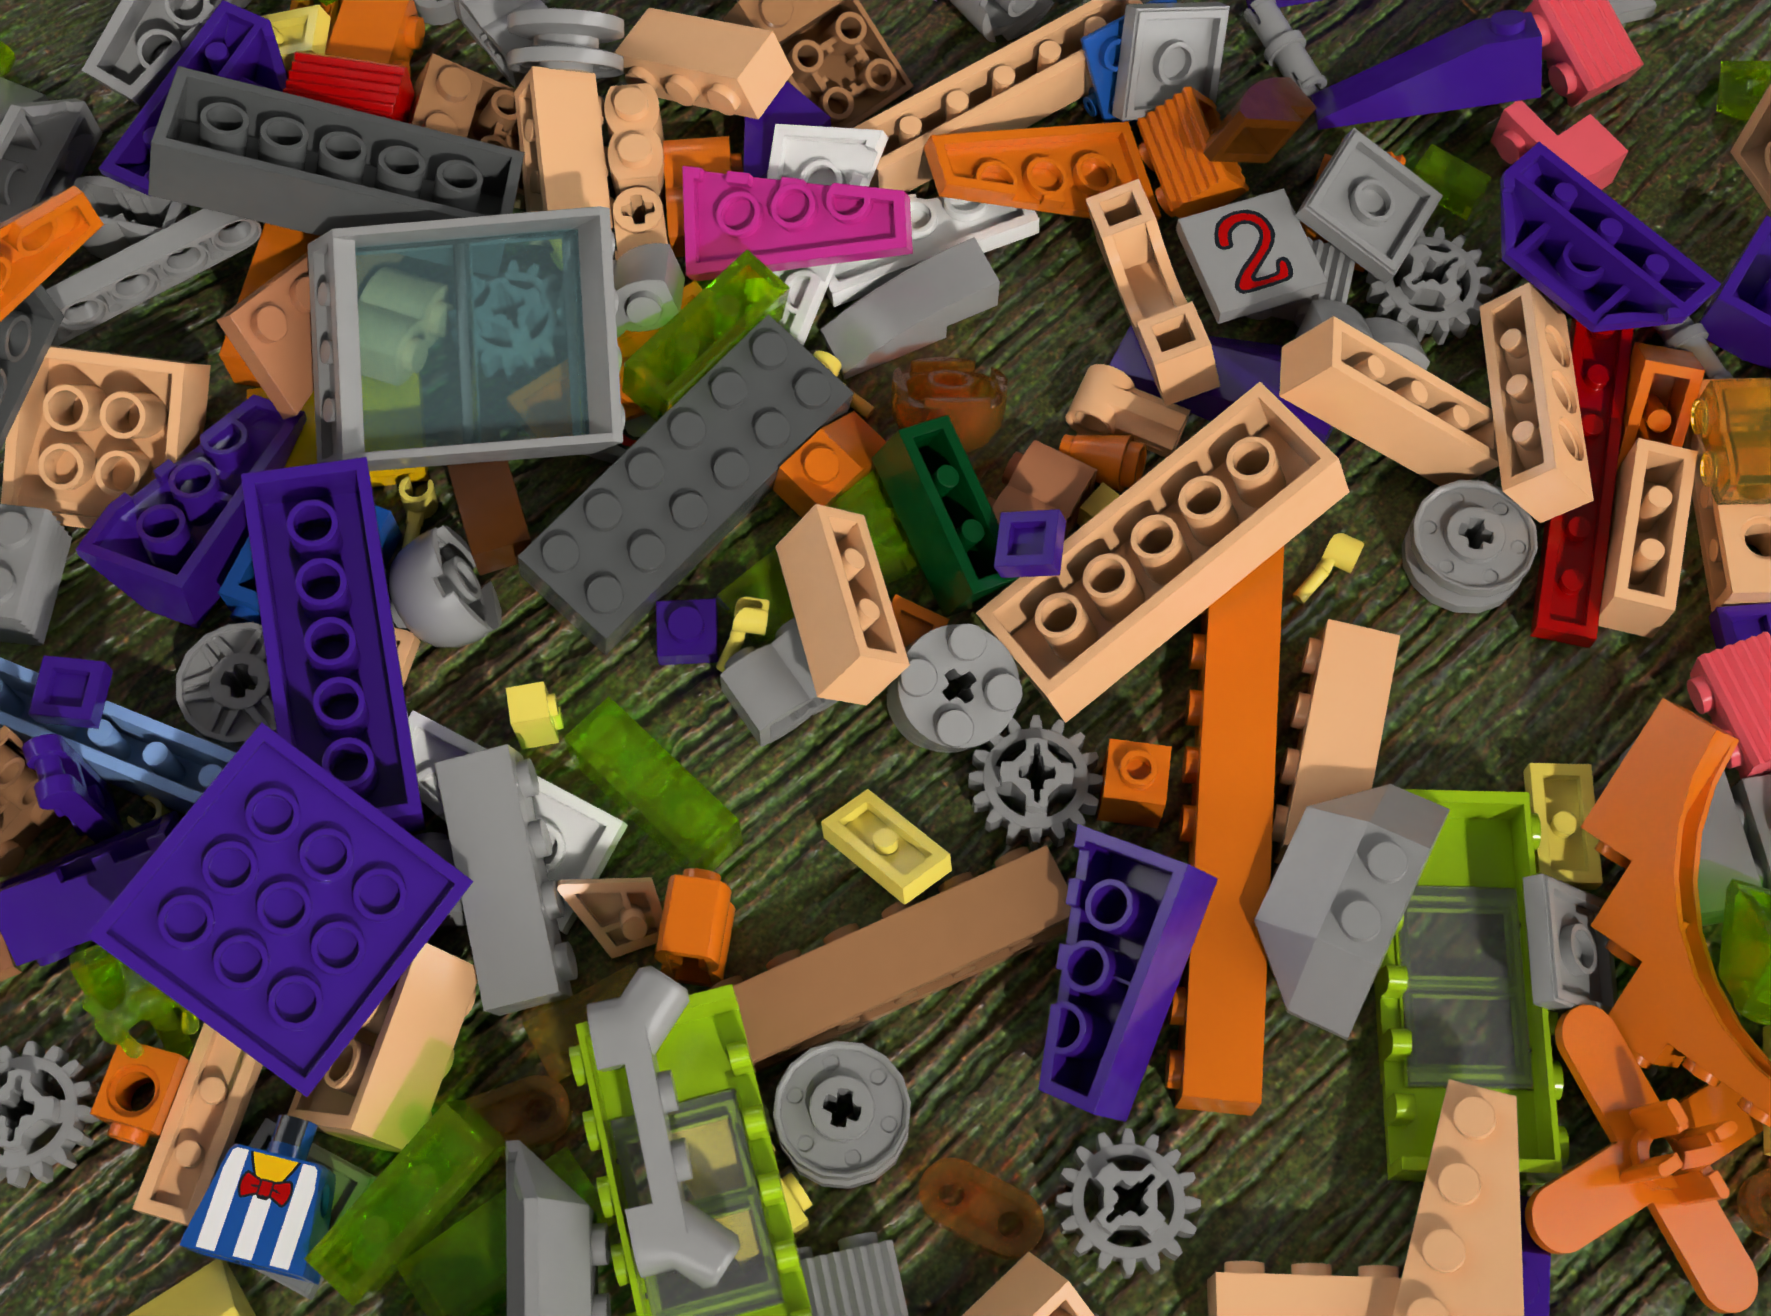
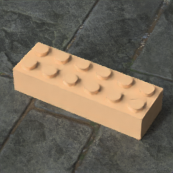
(1166, 550)

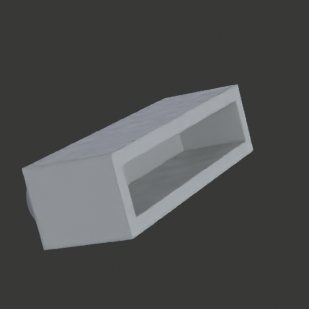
(511, 902)

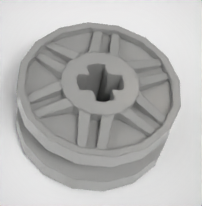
(566, 41)
(1461, 576)
(215, 674)
(821, 1081)

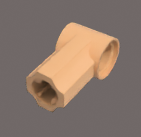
(1113, 406)

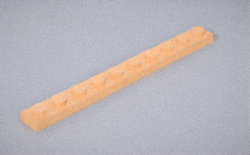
(210, 1099)

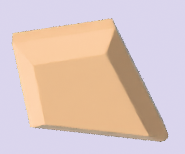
(617, 911)

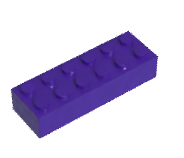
(332, 629)

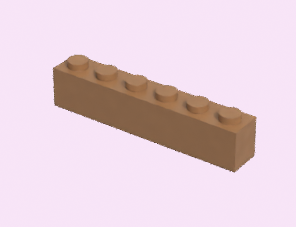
(902, 956)

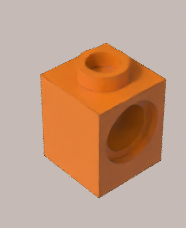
(1134, 783)
(122, 1081)

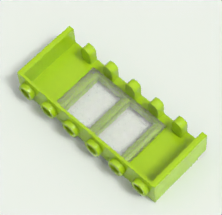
(1460, 989)
(730, 1162)

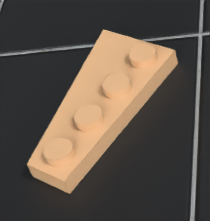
(1469, 1213)

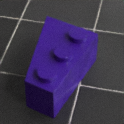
(60, 901)

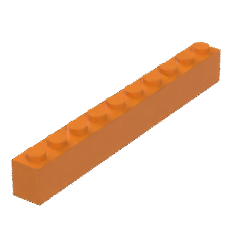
(1231, 839)

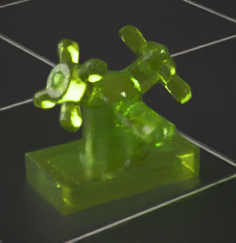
(122, 998)

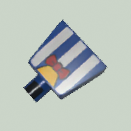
(267, 1205)

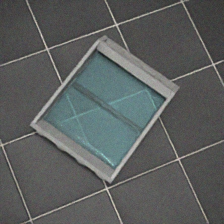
(466, 339)

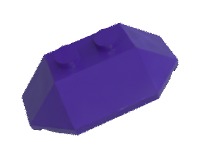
(229, 46)
(1592, 250)

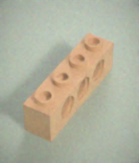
(1535, 404)
(1730, 567)

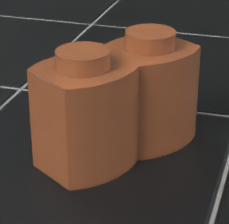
(1045, 481)

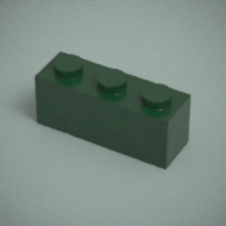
(943, 513)

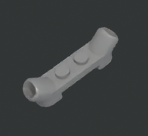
(669, 1230)

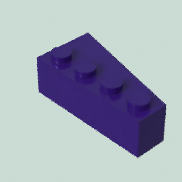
(1120, 969)

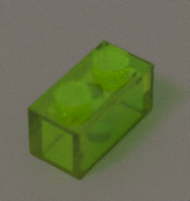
(1453, 178)

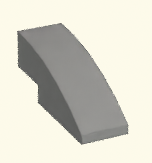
(913, 309)

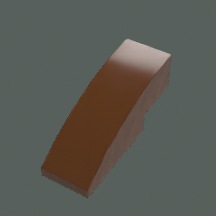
(1260, 122)
(490, 513)

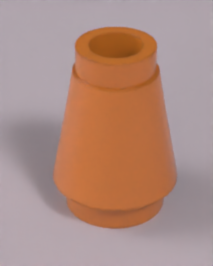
(1116, 457)

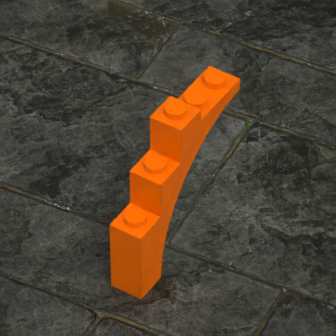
(1654, 828)

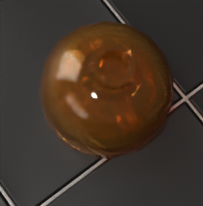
(953, 389)

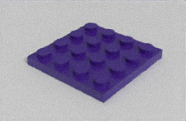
(281, 909)

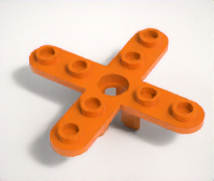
(1624, 1177)

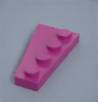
(788, 222)

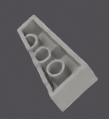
(146, 42)

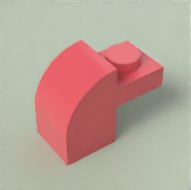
(1583, 146)

